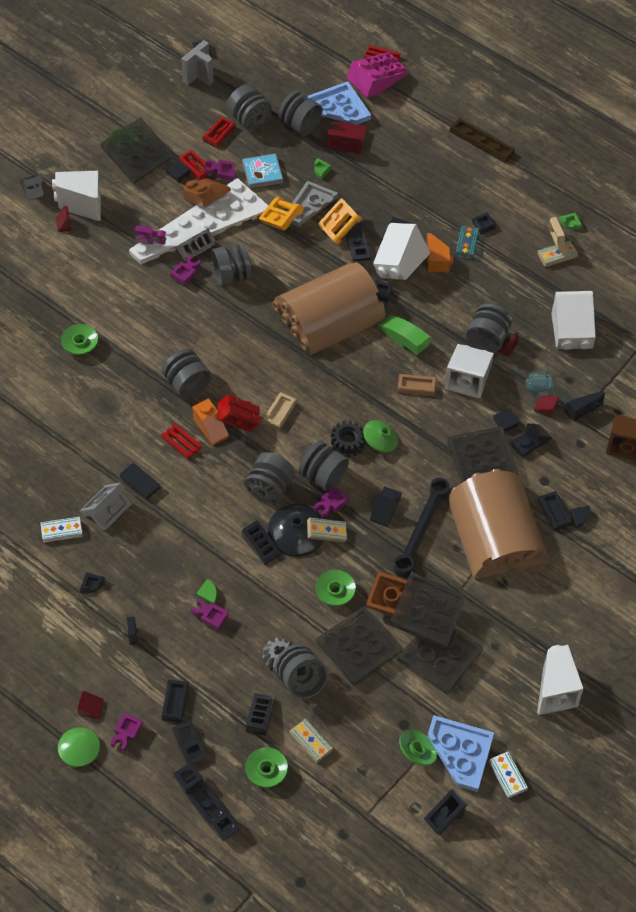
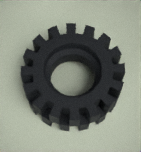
(348, 429)

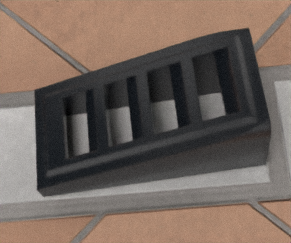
(208, 237)
(583, 405)
(252, 533)
(258, 728)

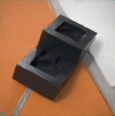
(189, 742)

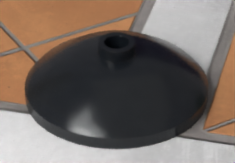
(293, 538)

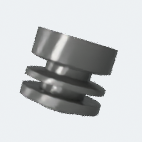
(249, 107)
(300, 113)
(231, 264)
(489, 327)
(186, 373)
(323, 466)
(269, 477)
(301, 671)

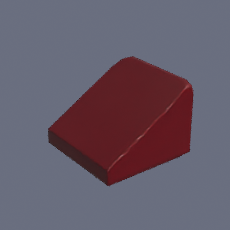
(63, 220)
(509, 344)
(547, 404)
(90, 705)

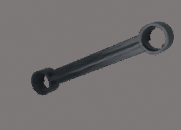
(421, 527)

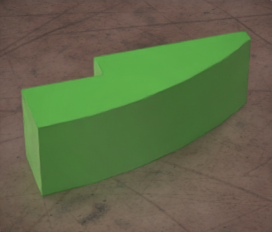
(405, 334)

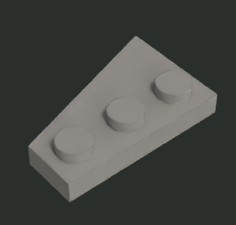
(313, 199)

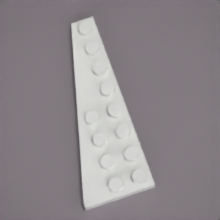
(227, 211)

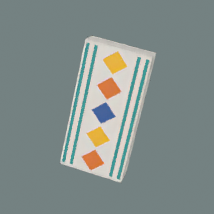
(61, 529)
(508, 775)

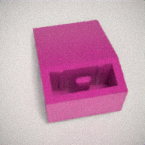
(376, 73)

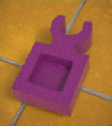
(223, 169)
(147, 235)
(185, 272)
(332, 500)
(212, 616)
(126, 729)

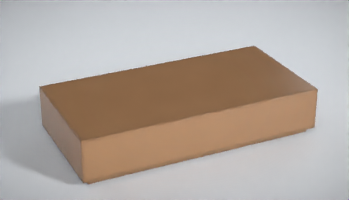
(416, 385)

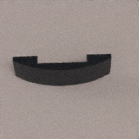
(357, 241)
(205, 802)

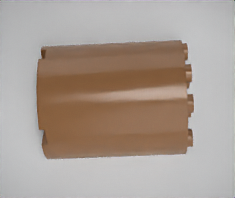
(331, 307)
(496, 524)

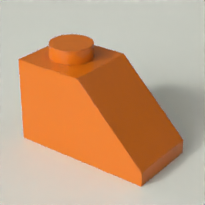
(439, 257)
(207, 420)

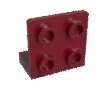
(346, 137)

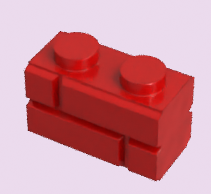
(239, 413)

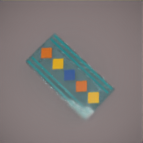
(466, 242)

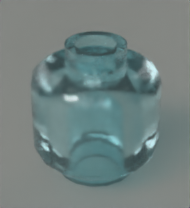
(539, 383)

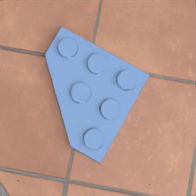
(342, 104)
(461, 749)

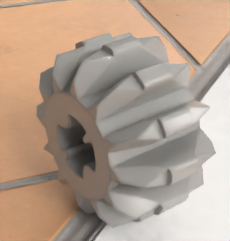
(273, 650)

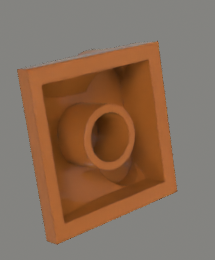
(204, 191)
(386, 593)

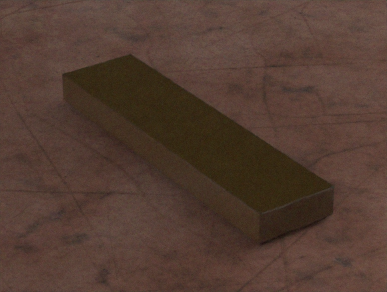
(482, 140)

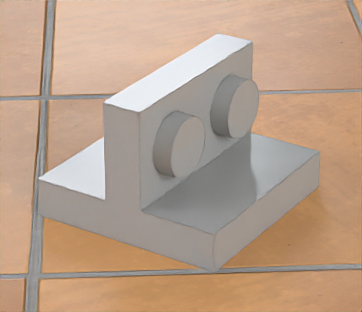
(198, 65)
(107, 505)

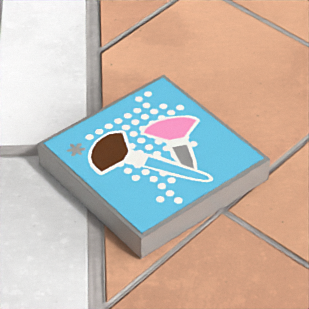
(262, 171)

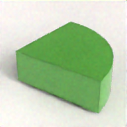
(321, 168)
(571, 221)
(207, 592)

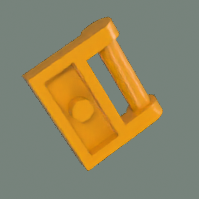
(279, 218)
(336, 218)

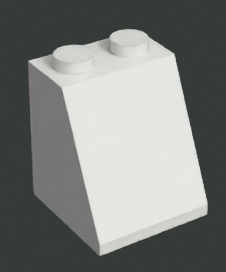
(78, 192)
(400, 251)
(573, 320)
(468, 370)
(560, 682)

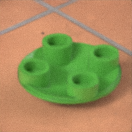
(78, 747)

